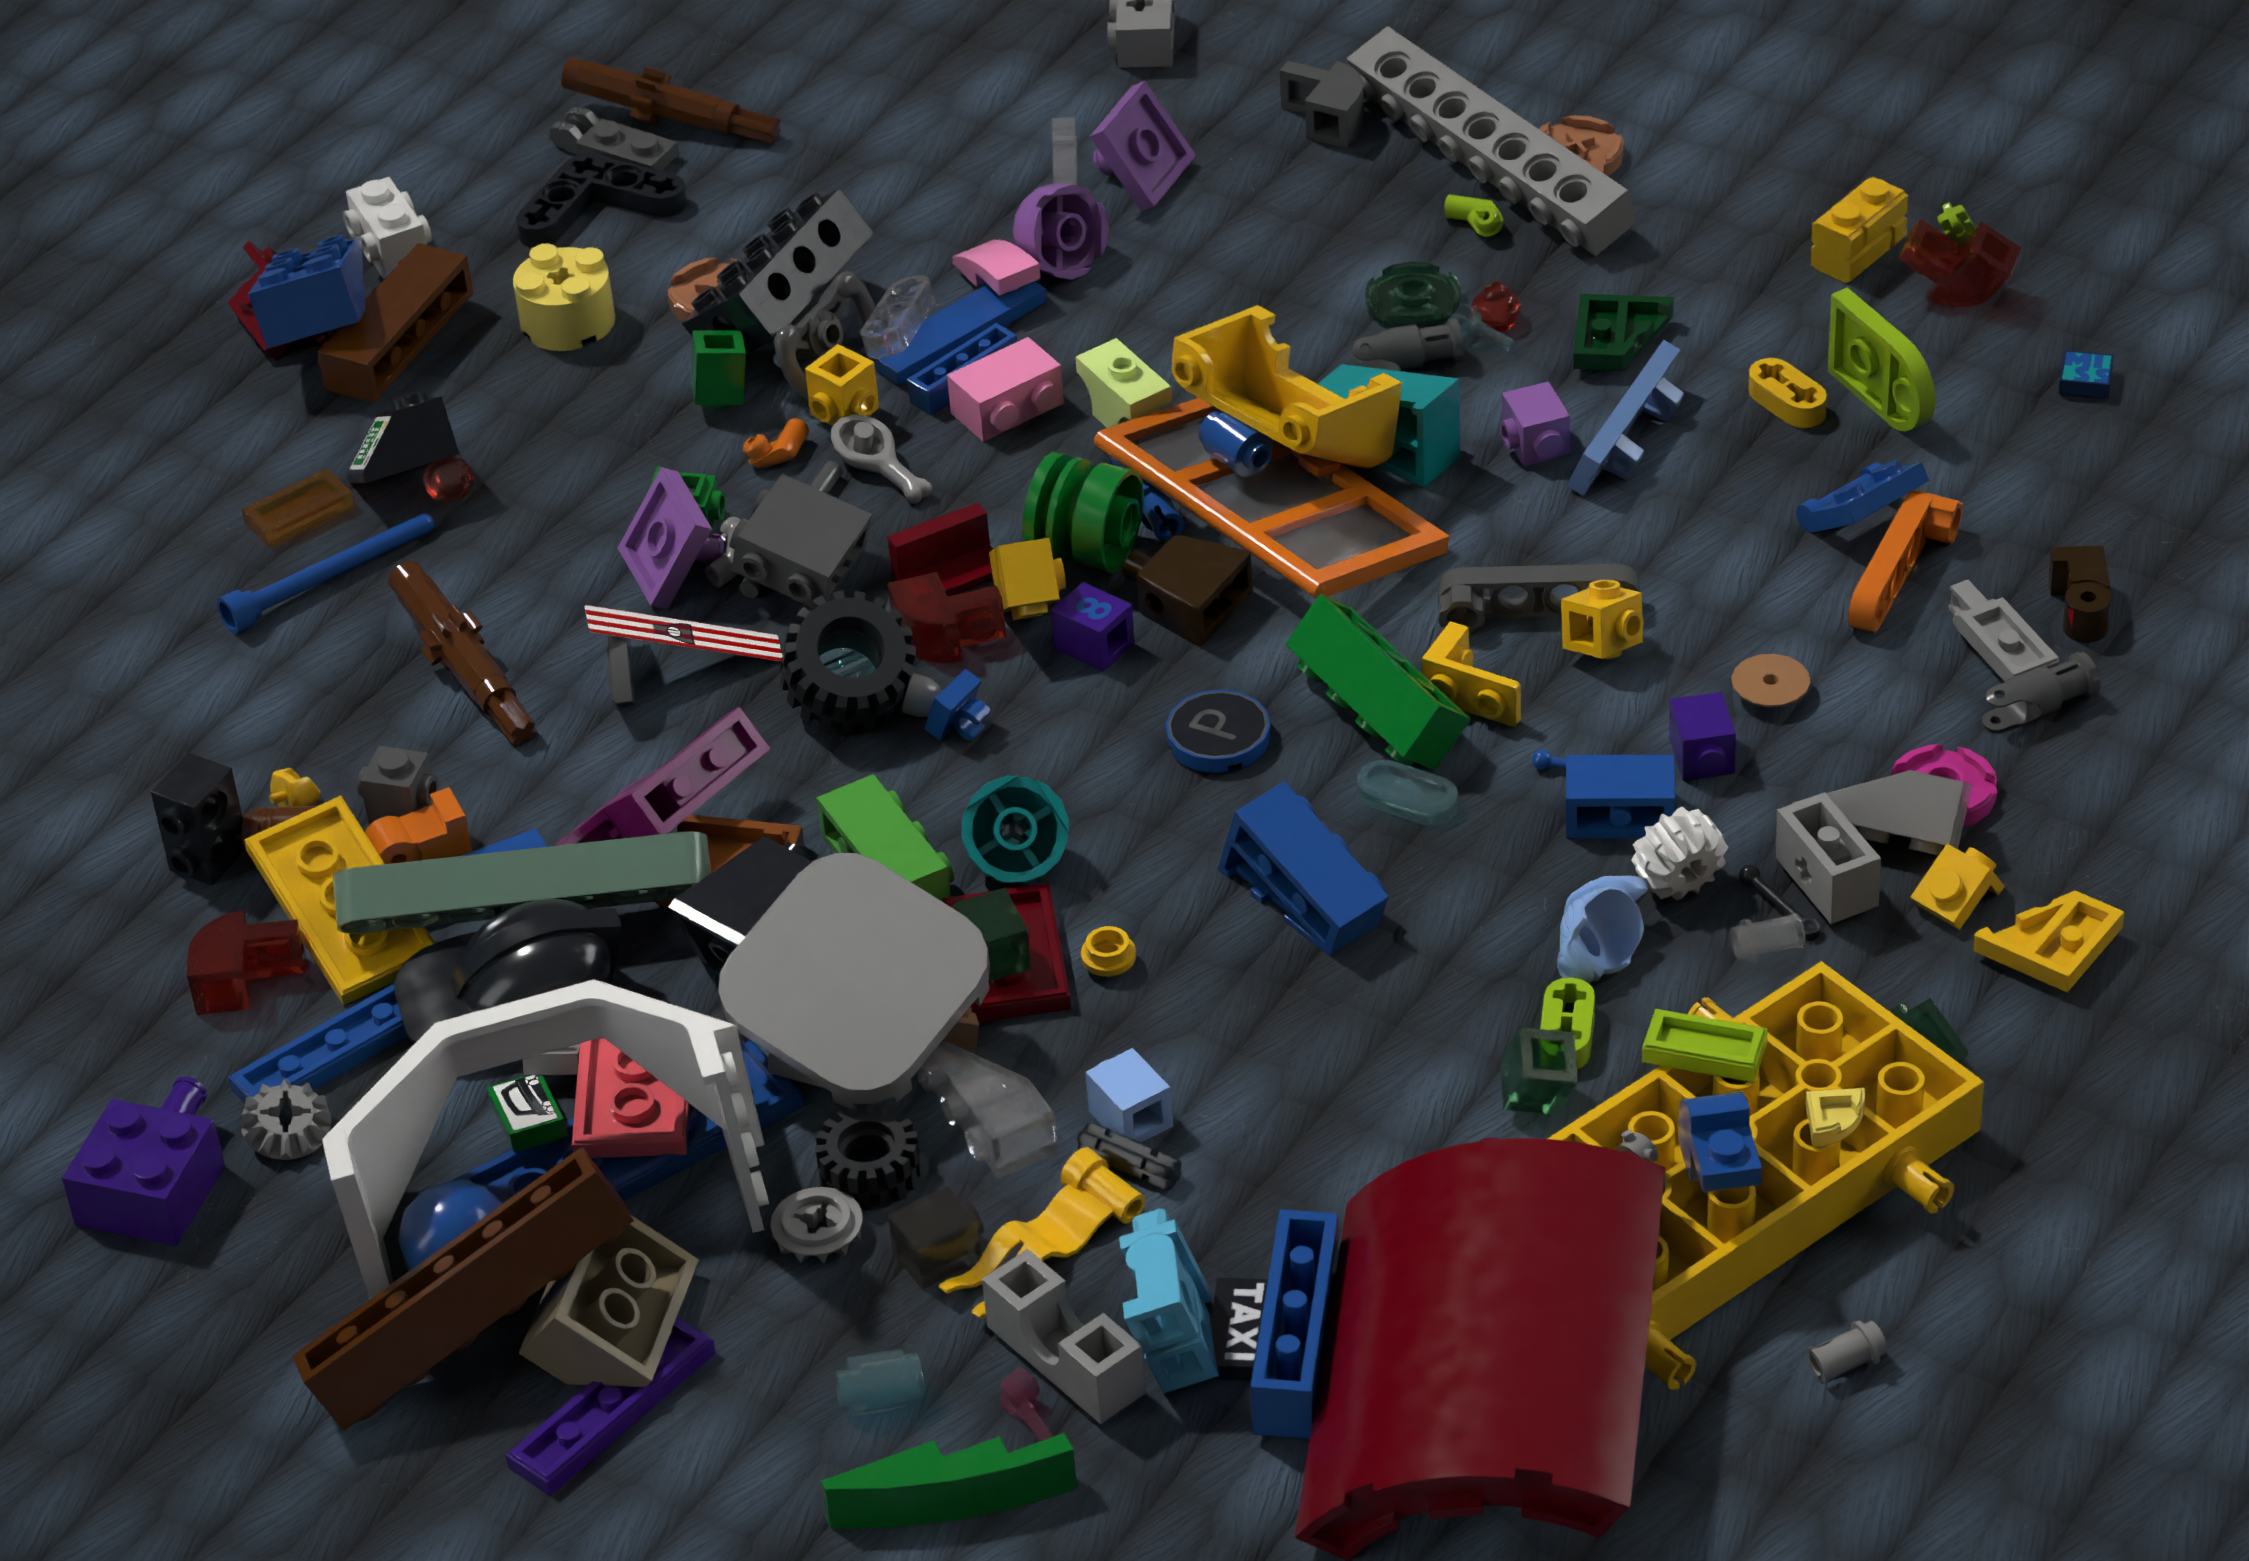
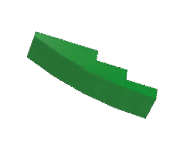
(930, 1488)

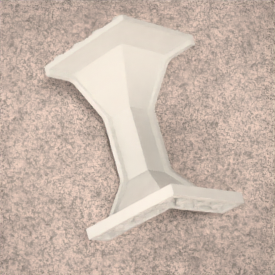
(385, 1133)

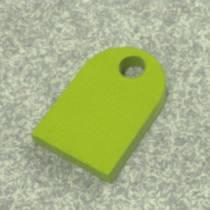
(1878, 363)

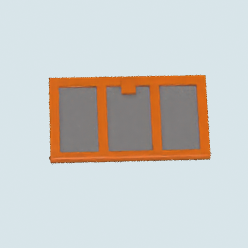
(1295, 515)

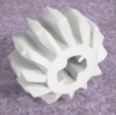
(1679, 853)

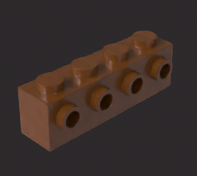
(396, 323)

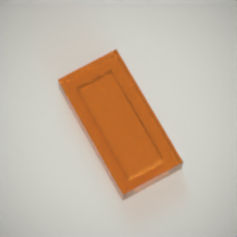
(298, 508)

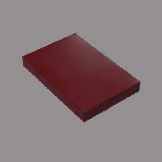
(1045, 985)

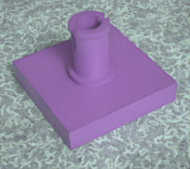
(1141, 146)
(667, 539)

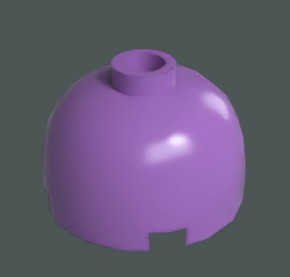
(1061, 229)

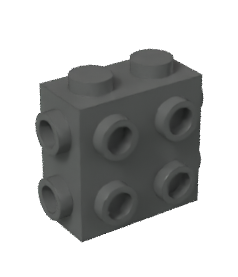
(799, 540)

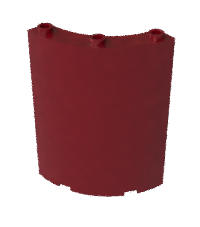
(1485, 1341)

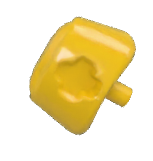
(291, 790)

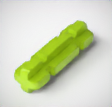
(1955, 222)

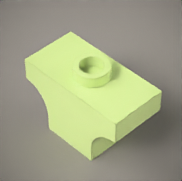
(1120, 384)

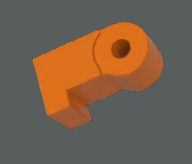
(423, 834)

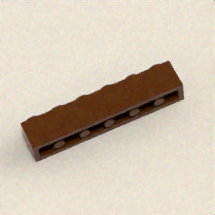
(462, 1289)

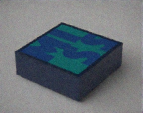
(2086, 374)

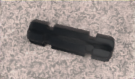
(1131, 1156)

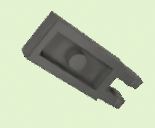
(613, 140)

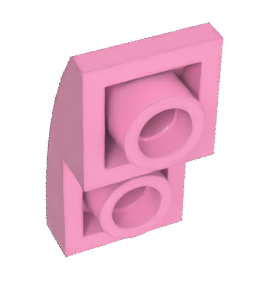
(999, 265)

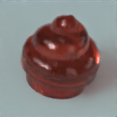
(1497, 306)
(448, 479)

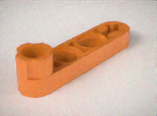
(1917, 520)

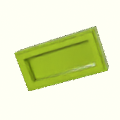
(1705, 1045)

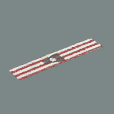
(683, 633)

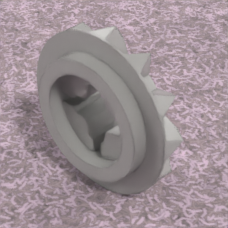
(308, 1125)
(805, 1211)

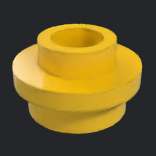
(1108, 951)

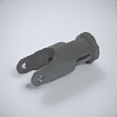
(1409, 347)
(2041, 692)

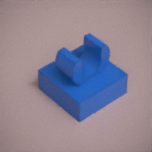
(958, 709)

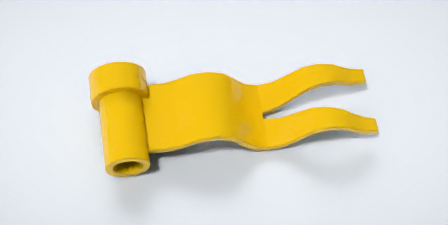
(1065, 1226)

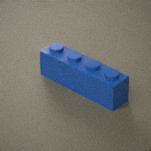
(1294, 1323)

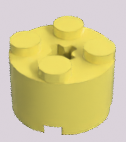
(564, 296)

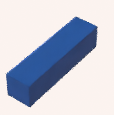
(930, 387)

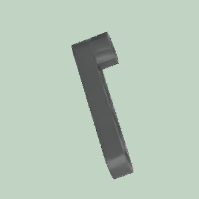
(1464, 603)

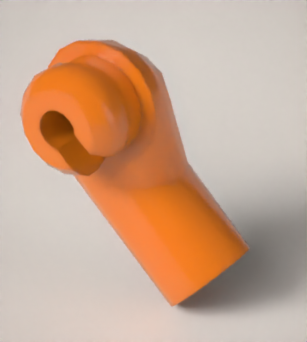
(784, 449)

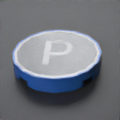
(1218, 730)

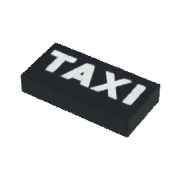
(1237, 1325)

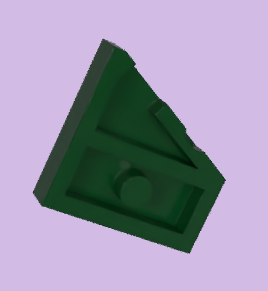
(1617, 328)

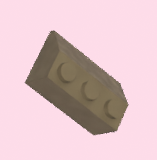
(612, 1311)

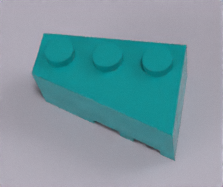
(1426, 422)

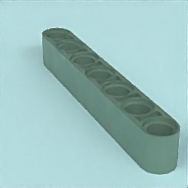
(490, 883)

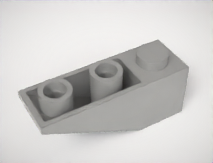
(1909, 806)

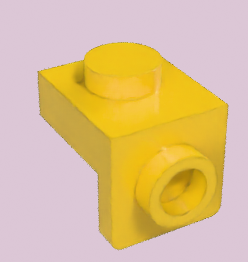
(1956, 884)

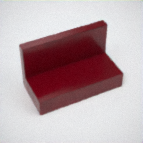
(950, 545)

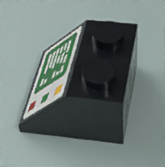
(404, 438)

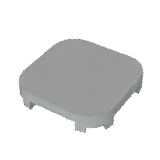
(854, 977)

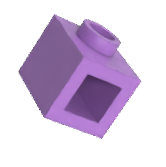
(1535, 424)

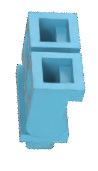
(1170, 1304)

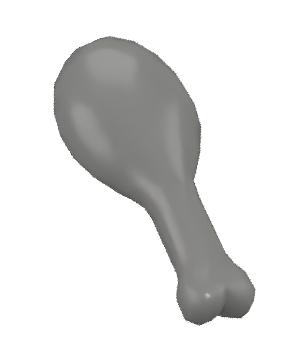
(871, 447)

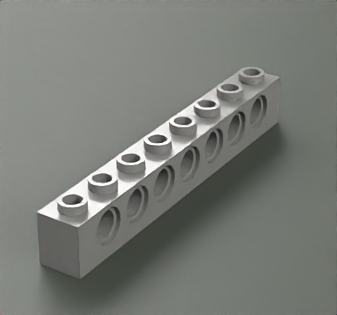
(1493, 142)

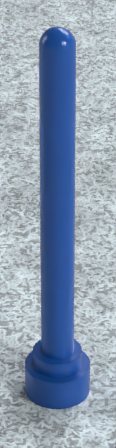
(241, 609)

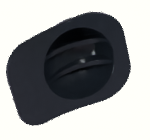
(508, 959)

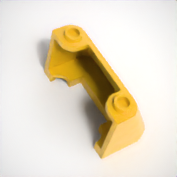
(1248, 377)

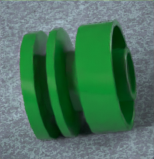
(1084, 510)

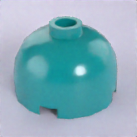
(1020, 804)

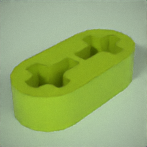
(1579, 1022)

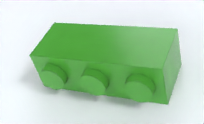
(873, 824)

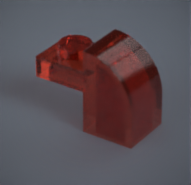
(1963, 272)
(943, 622)
(231, 954)

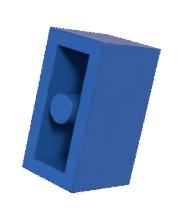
(1617, 794)

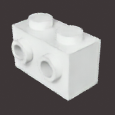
(384, 223)

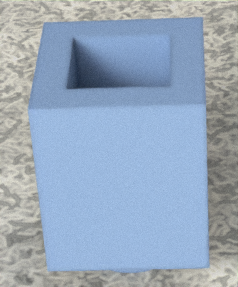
(1129, 1097)

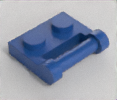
(1861, 497)

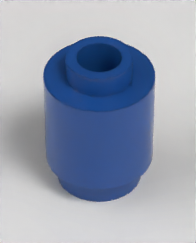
(1235, 443)

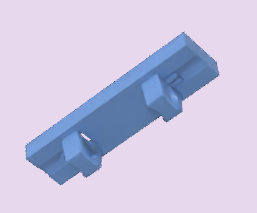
(1610, 446)

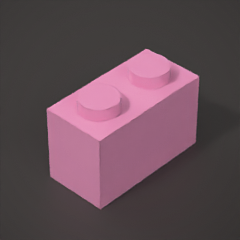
(1005, 389)

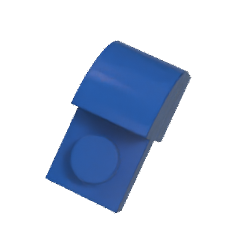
(1718, 1142)

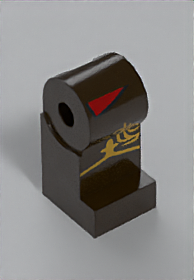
(2084, 580)

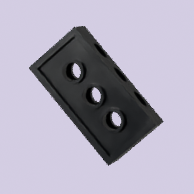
(781, 270)

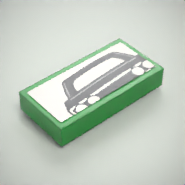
(527, 1112)

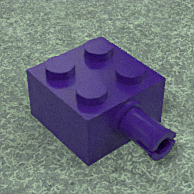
(146, 1167)

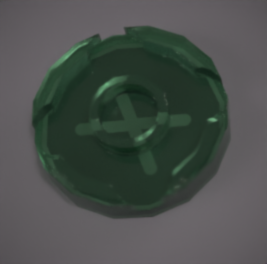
(1412, 295)

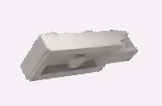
(1998, 632)

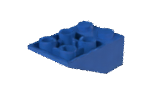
(310, 291)

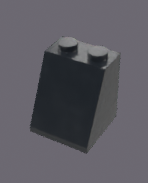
(734, 898)

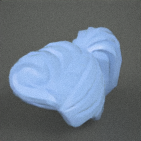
(1601, 927)

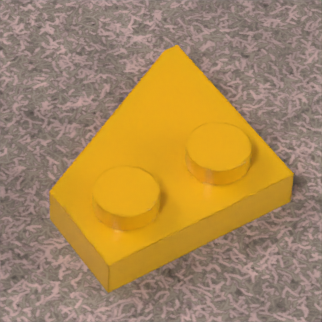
(2054, 940)

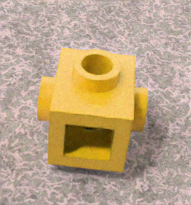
(841, 385)
(1602, 620)

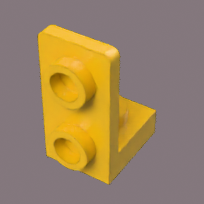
(1473, 690)

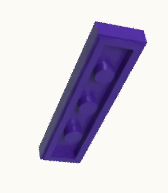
(603, 1414)

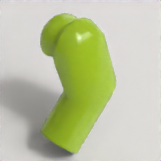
(1480, 213)

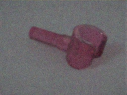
(1016, 1397)

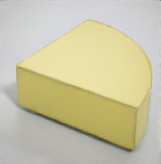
(1833, 1114)

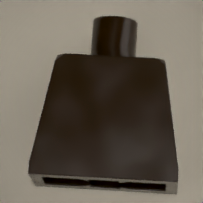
(1190, 585)

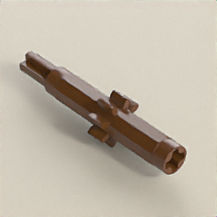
(655, 97)
(458, 646)

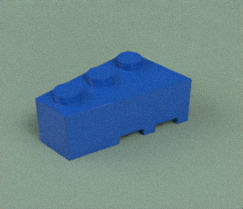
(1302, 869)

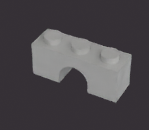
(1090, 1363)

